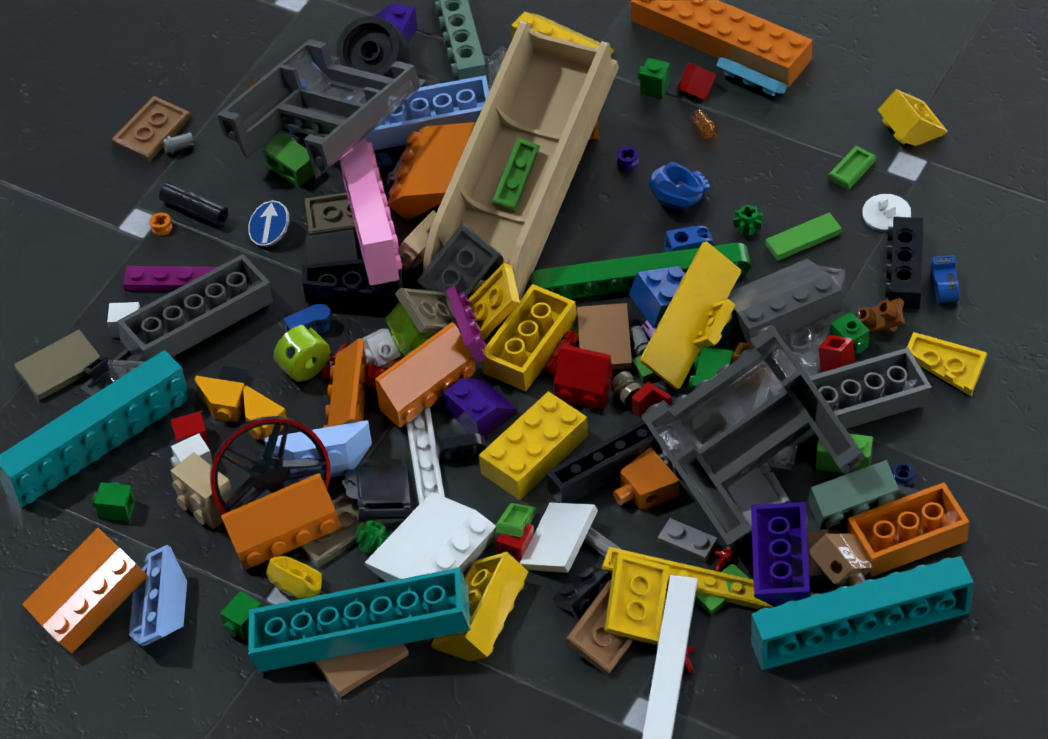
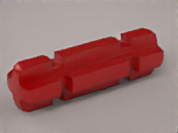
(569, 338)

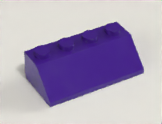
(780, 552)

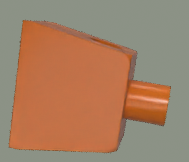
(647, 482)

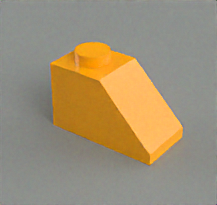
(221, 397)
(260, 406)

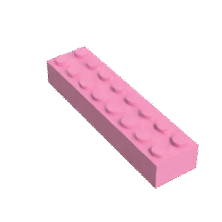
(371, 214)

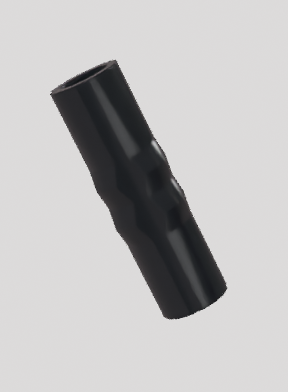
(193, 204)

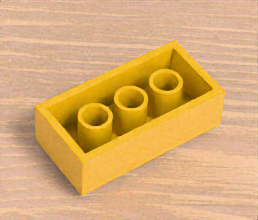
(529, 337)
(533, 445)

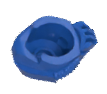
(672, 195)

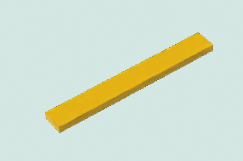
(709, 581)

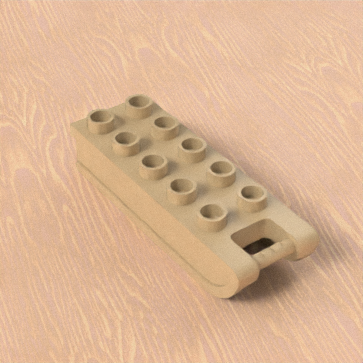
(548, 96)

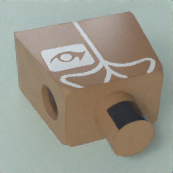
(841, 558)

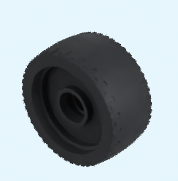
(366, 36)

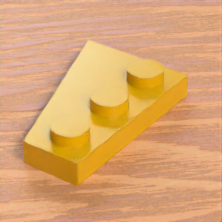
(948, 361)

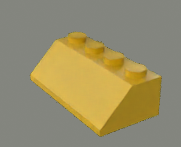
(550, 28)
(492, 592)

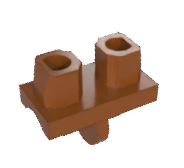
(884, 316)

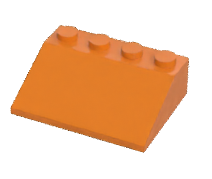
(427, 167)
(84, 590)

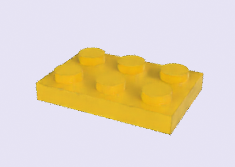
(495, 299)
(636, 598)

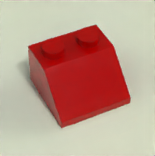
(583, 377)

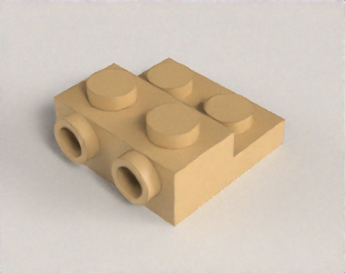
(413, 247)

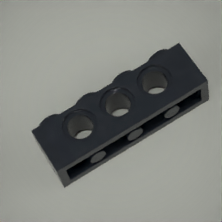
(906, 261)

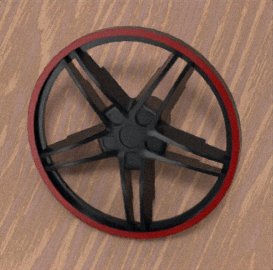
(266, 469)

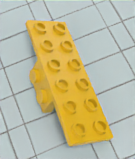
(693, 316)

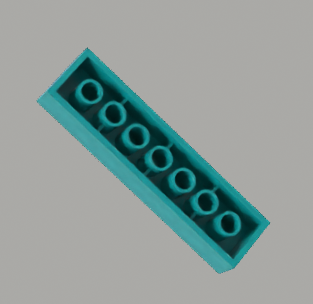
(92, 428)
(861, 612)
(359, 620)

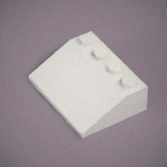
(432, 540)

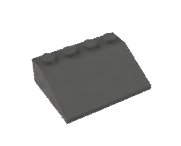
(785, 300)

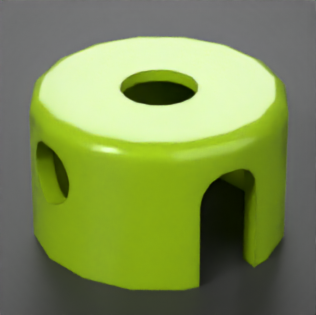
(307, 346)

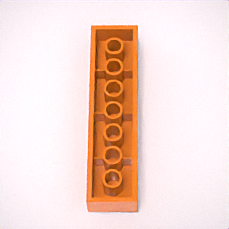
(728, 34)

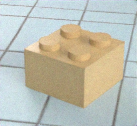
(194, 491)

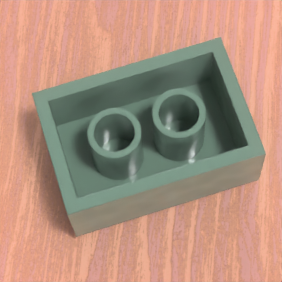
(852, 494)

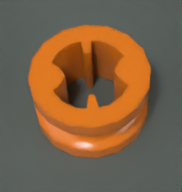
(163, 229)

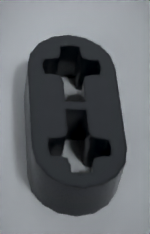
(461, 447)

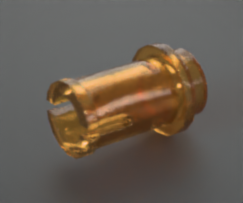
(707, 127)

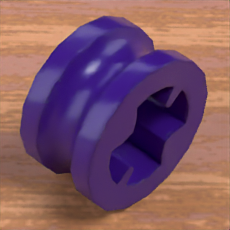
(627, 152)

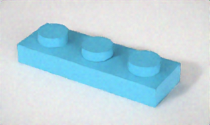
(751, 76)

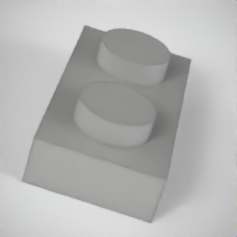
(687, 540)

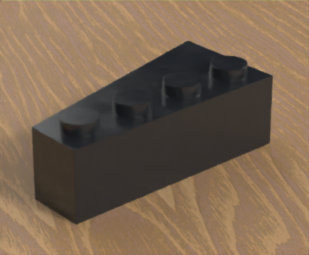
(348, 286)

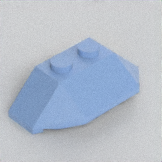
(344, 444)
(159, 599)

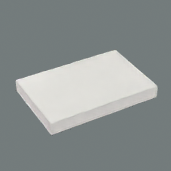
(559, 537)

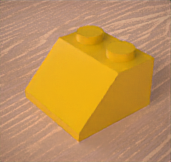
(910, 119)

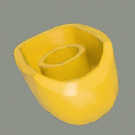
(294, 577)

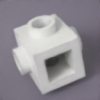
(381, 348)

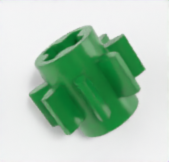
(748, 220)
(371, 536)

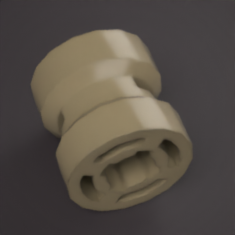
(625, 387)

